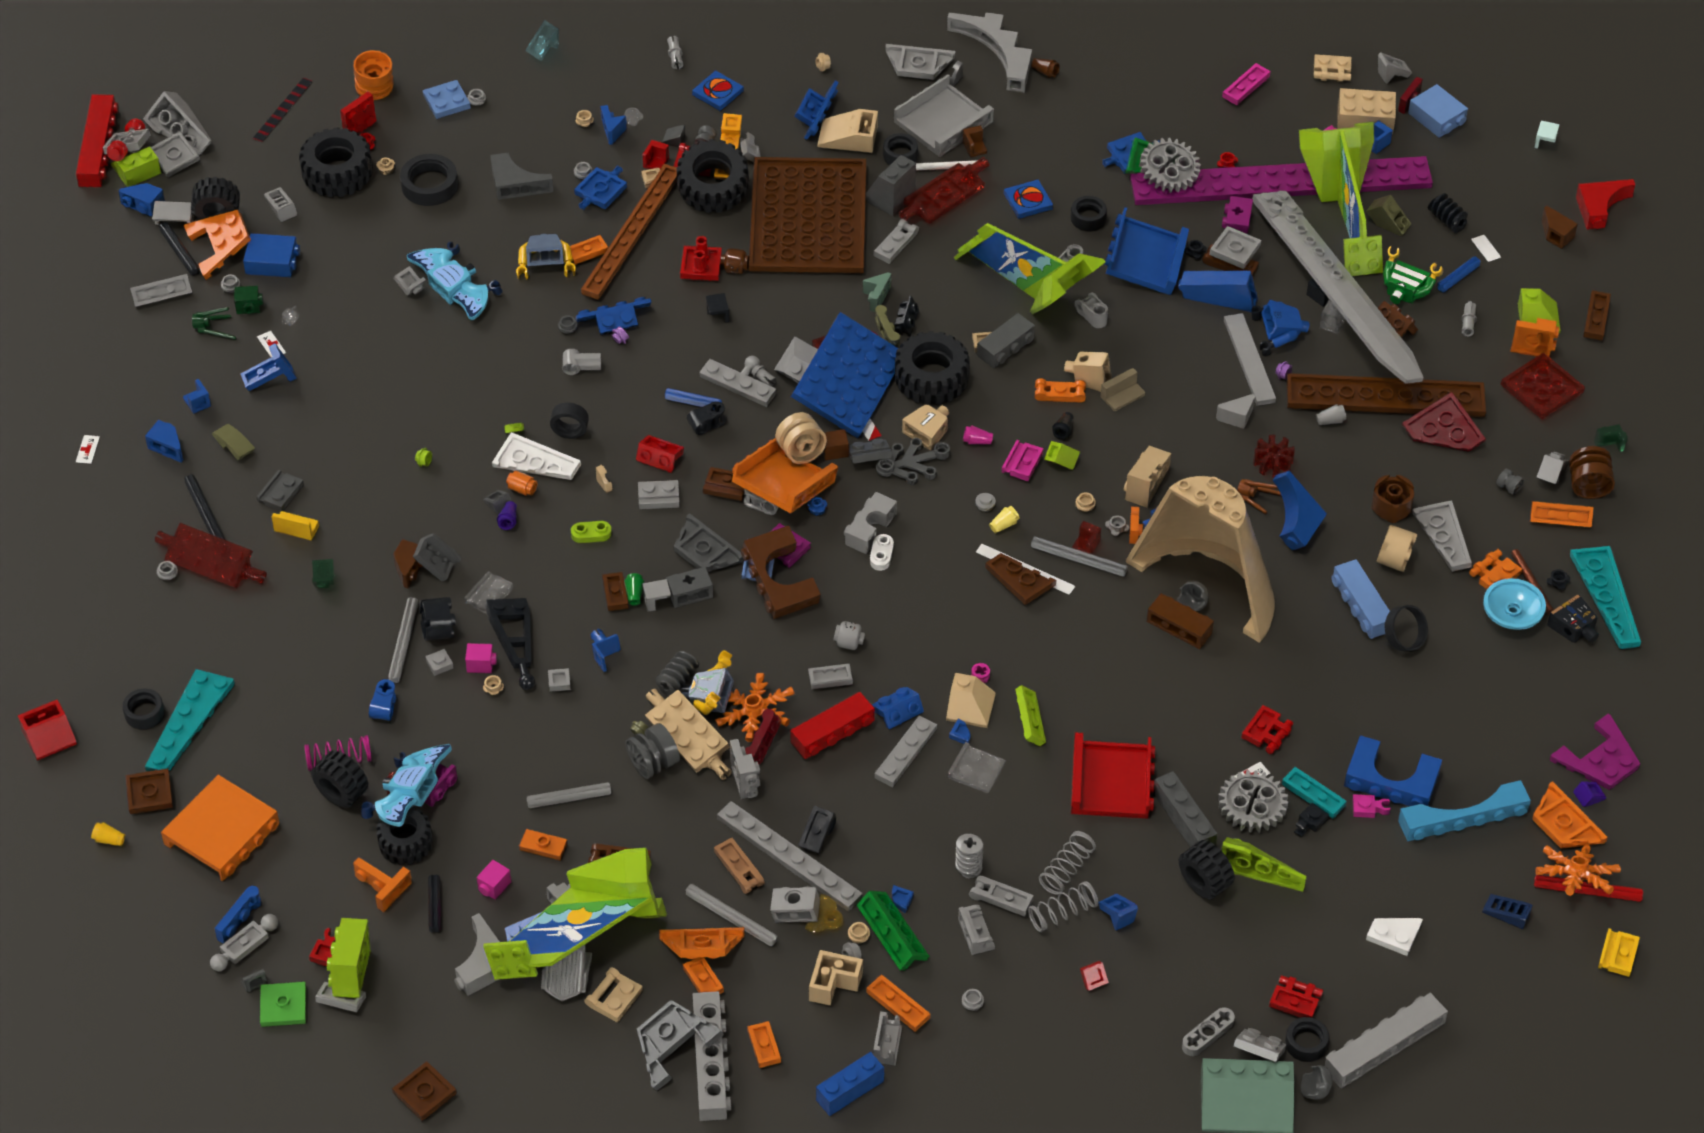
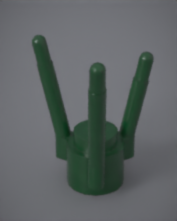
(202, 320)

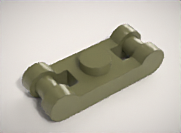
(885, 327)

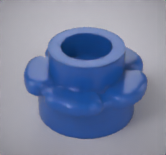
(817, 506)

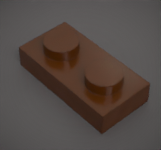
(615, 591)

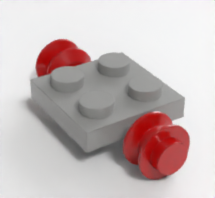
(130, 140)

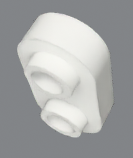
(881, 550)

